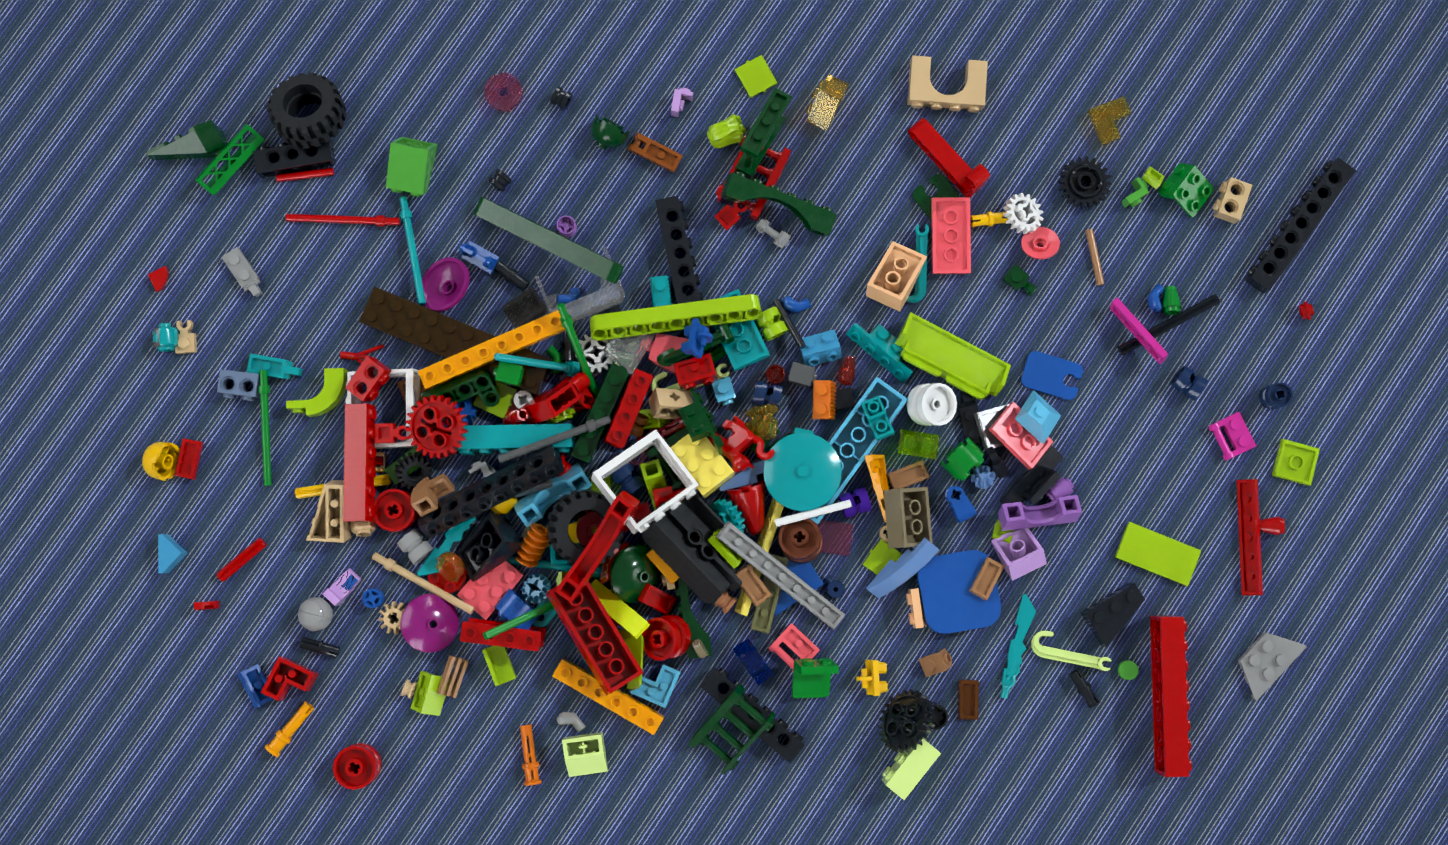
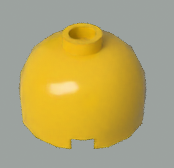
(160, 460)

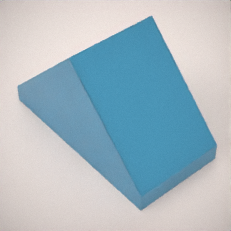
(169, 553)

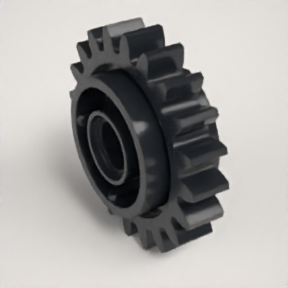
(1092, 174)

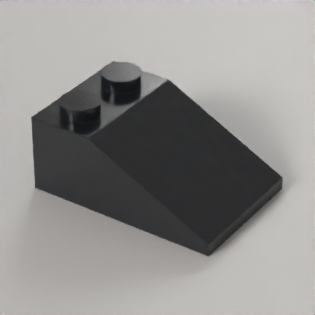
(488, 546)

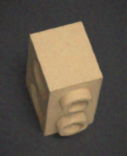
(1235, 202)

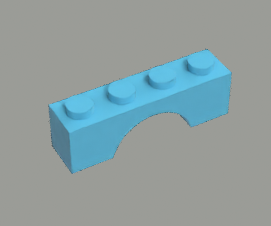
(534, 505)

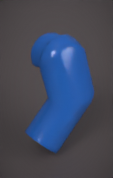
(1154, 300)

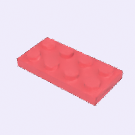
(951, 235)

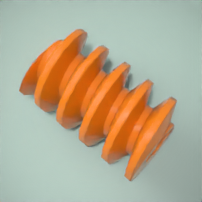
(534, 546)

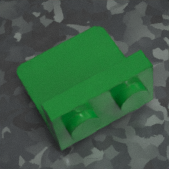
(1187, 188)
(812, 677)

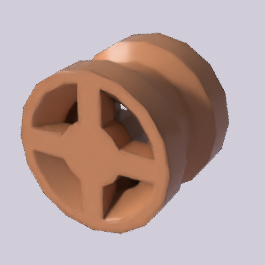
(725, 601)

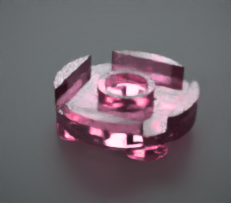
(505, 102)

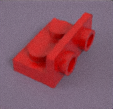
(695, 372)

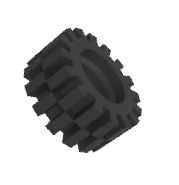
(406, 463)

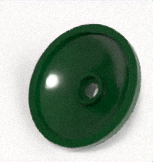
(627, 573)

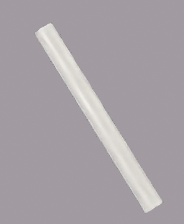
(812, 513)

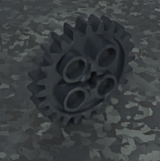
(905, 734)

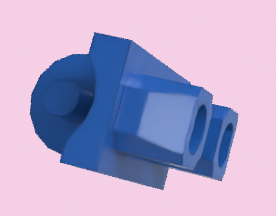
(698, 337)

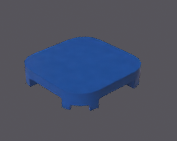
(946, 594)

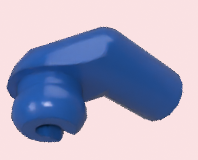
(566, 298)
(795, 306)

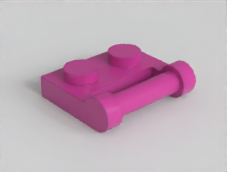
(1237, 434)

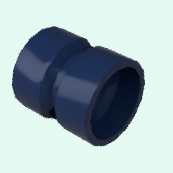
(1189, 383)
(767, 394)
(1276, 395)
(627, 479)

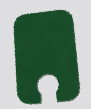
(944, 189)

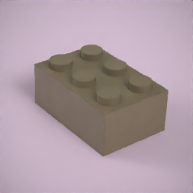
(907, 516)

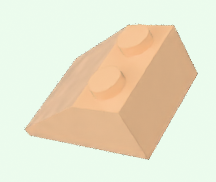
(895, 276)

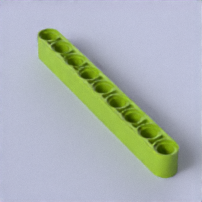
(674, 317)

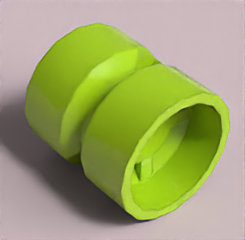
(771, 324)

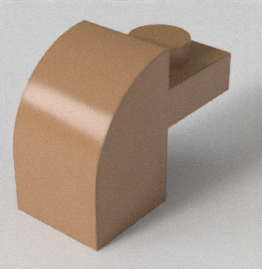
(427, 492)

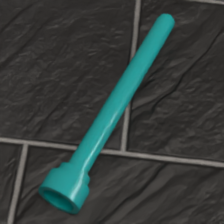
(571, 368)

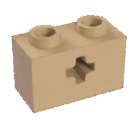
(666, 402)

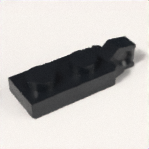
(966, 413)

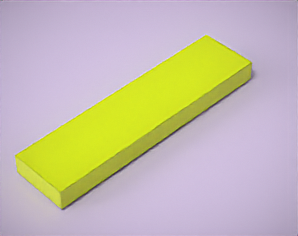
(620, 611)

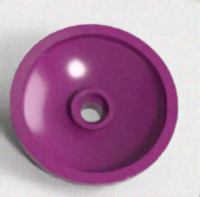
(445, 284)
(417, 618)

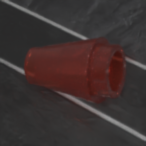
(846, 373)

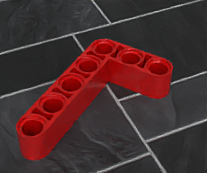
(947, 160)

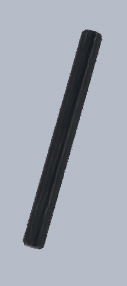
(1172, 322)

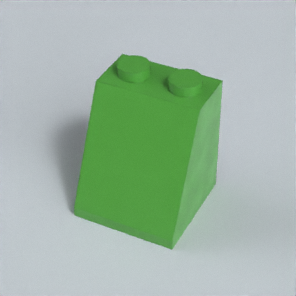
(410, 166)

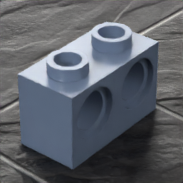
(240, 380)

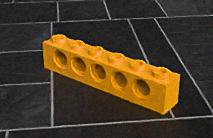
(616, 701)

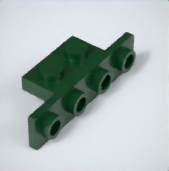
(697, 423)

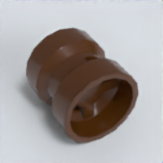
(637, 429)

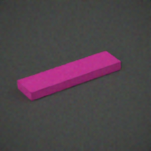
(1138, 331)

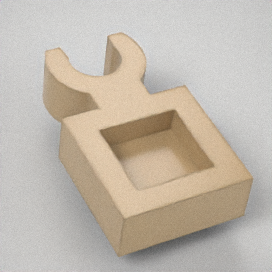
(187, 340)

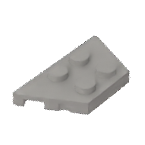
(1267, 661)

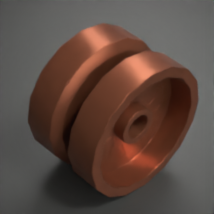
(802, 551)

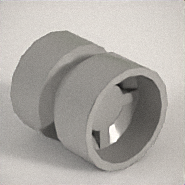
(413, 544)

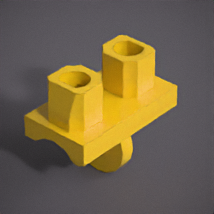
(870, 677)

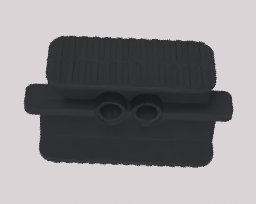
(671, 540)

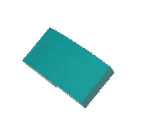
(877, 418)

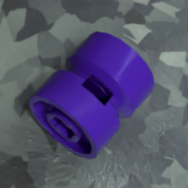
(863, 499)

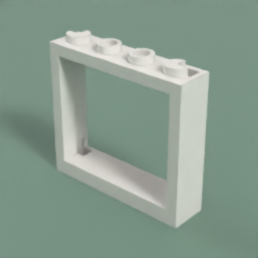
(412, 396)
(655, 439)

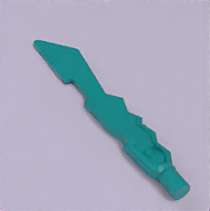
(452, 535)
(1016, 648)

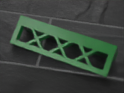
(233, 163)

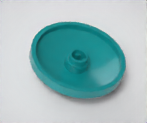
(802, 472)

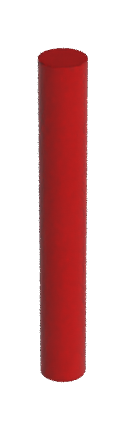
(305, 174)

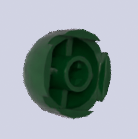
(607, 133)

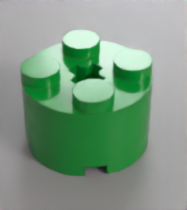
(962, 459)

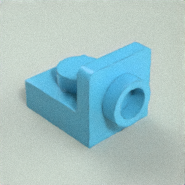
(724, 391)

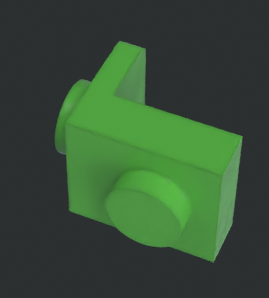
(1135, 198)

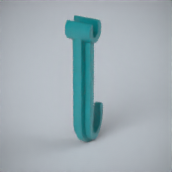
(920, 284)

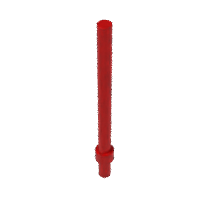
(379, 220)

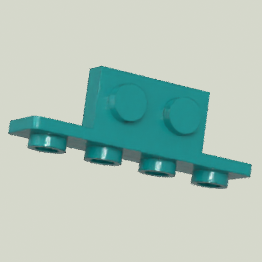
(882, 348)

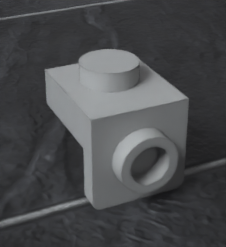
(482, 466)

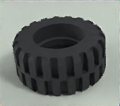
(299, 92)
(563, 513)

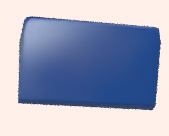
(253, 682)

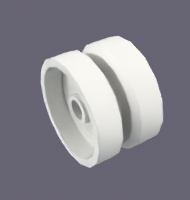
(931, 404)

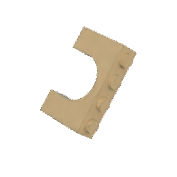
(922, 92)

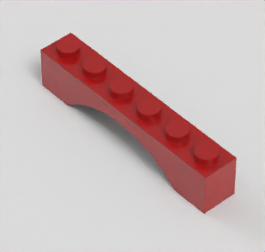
(599, 545)

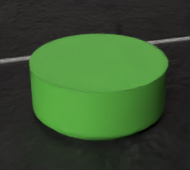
(1127, 670)

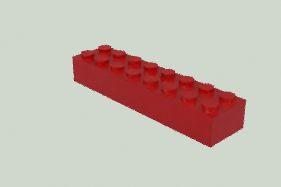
(1170, 696)

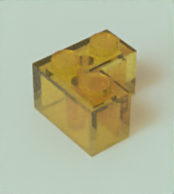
(827, 100)

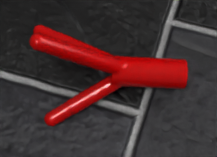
(359, 356)

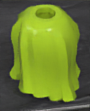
(726, 132)

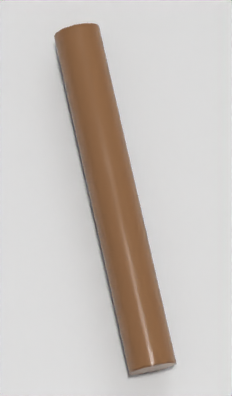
(1094, 257)

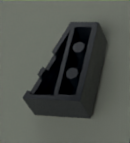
(1113, 612)

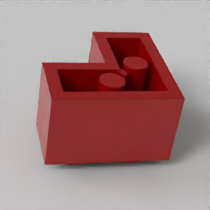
(286, 674)

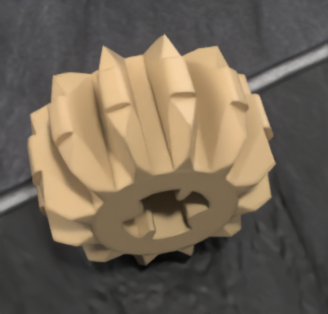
(388, 620)

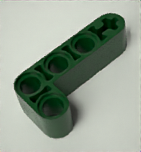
(475, 387)

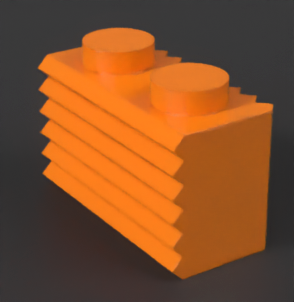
(824, 400)

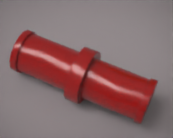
(516, 417)

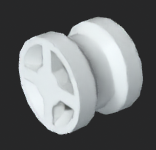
(519, 396)

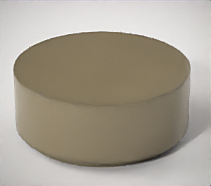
(700, 648)

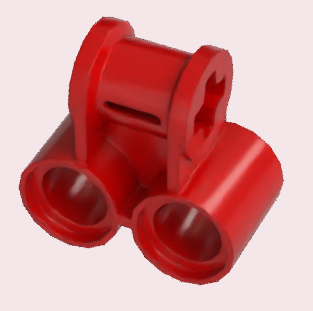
(580, 383)

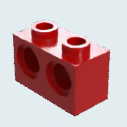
(365, 375)

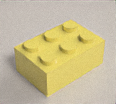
(703, 464)

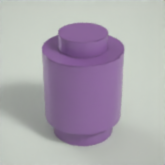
(1062, 488)

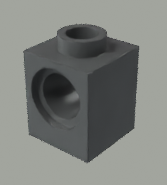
(802, 375)

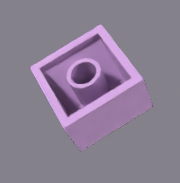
(1020, 555)

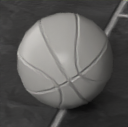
(315, 614)

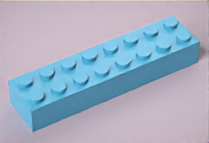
(855, 437)

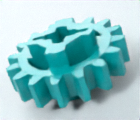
(728, 513)

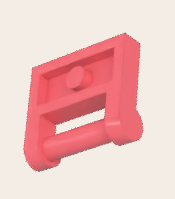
(796, 642)

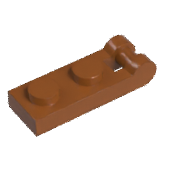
(656, 152)

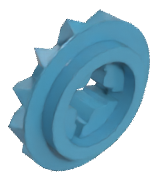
(537, 596)

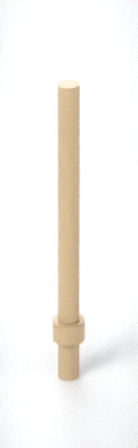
(391, 565)

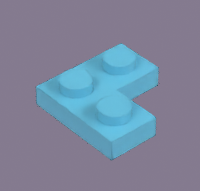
(661, 690)

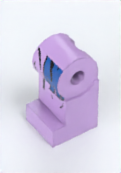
(342, 587)

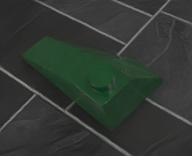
(201, 142)

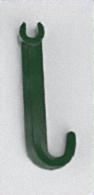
(673, 356)

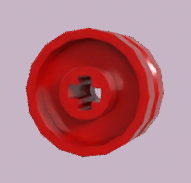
(385, 514)
(666, 637)
(345, 766)

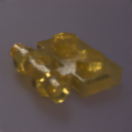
(766, 427)

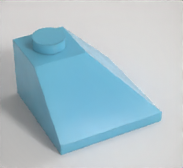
(1038, 417)

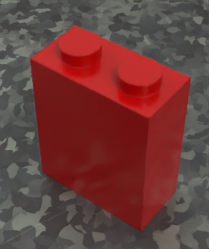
(551, 403)

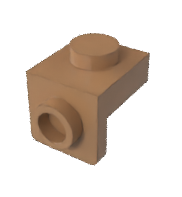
(936, 662)

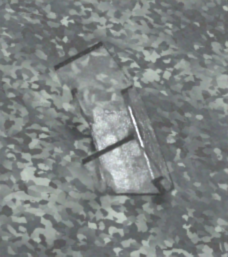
(601, 300)

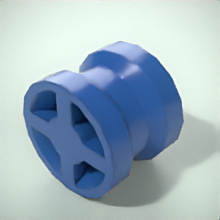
(369, 599)

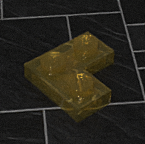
(1104, 117)

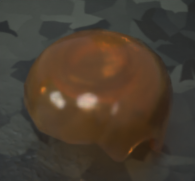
(450, 566)

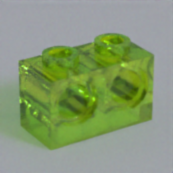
(918, 444)

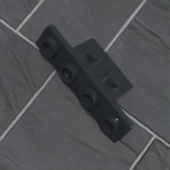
(1036, 480)

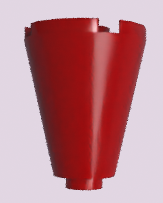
(751, 502)

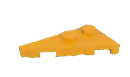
(878, 474)

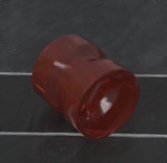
(775, 371)

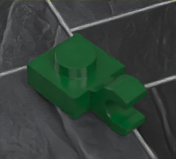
(1017, 279)

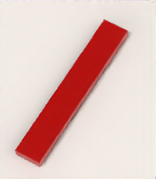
(1249, 537)

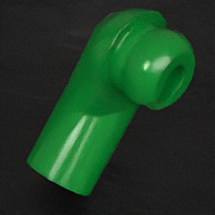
(556, 356)

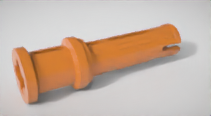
(526, 730)

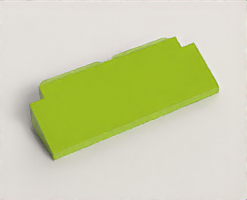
(951, 358)

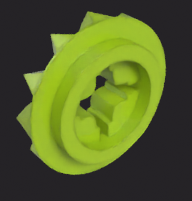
(563, 417)

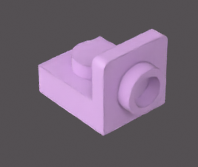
(678, 103)

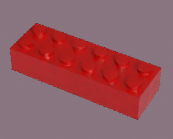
(596, 638)

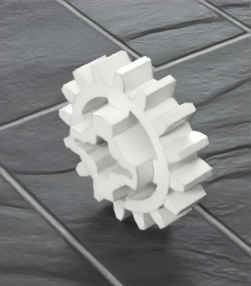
(1023, 213)
(597, 360)

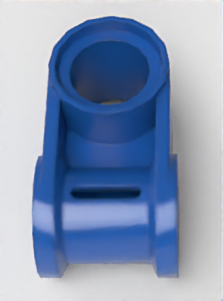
(960, 507)

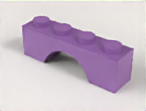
(1019, 516)

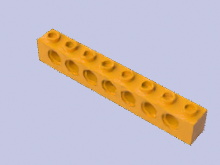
(484, 353)

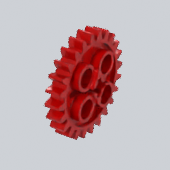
(442, 410)

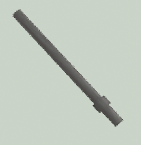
(590, 426)

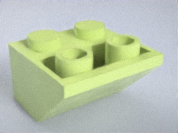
(585, 754)

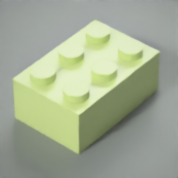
(909, 768)

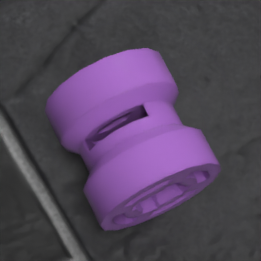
(566, 226)

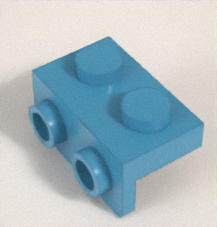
(821, 348)

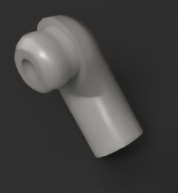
(570, 718)

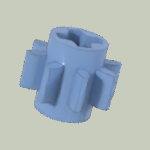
(983, 477)

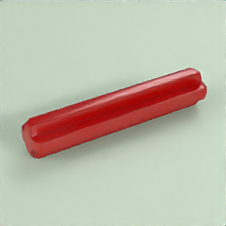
(241, 559)

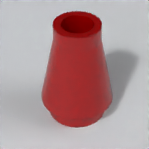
(1273, 525)

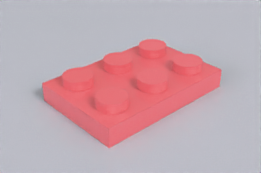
(1017, 438)
(490, 588)

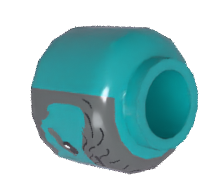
(165, 337)

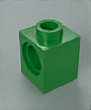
(509, 373)

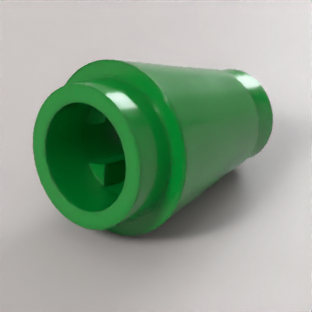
(1171, 301)

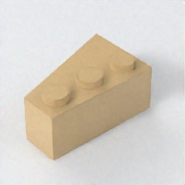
(328, 521)

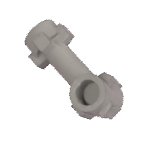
(781, 238)

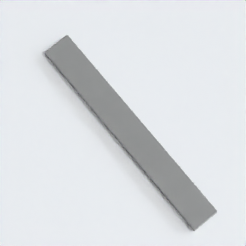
(780, 575)

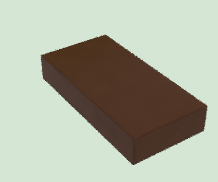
(968, 699)

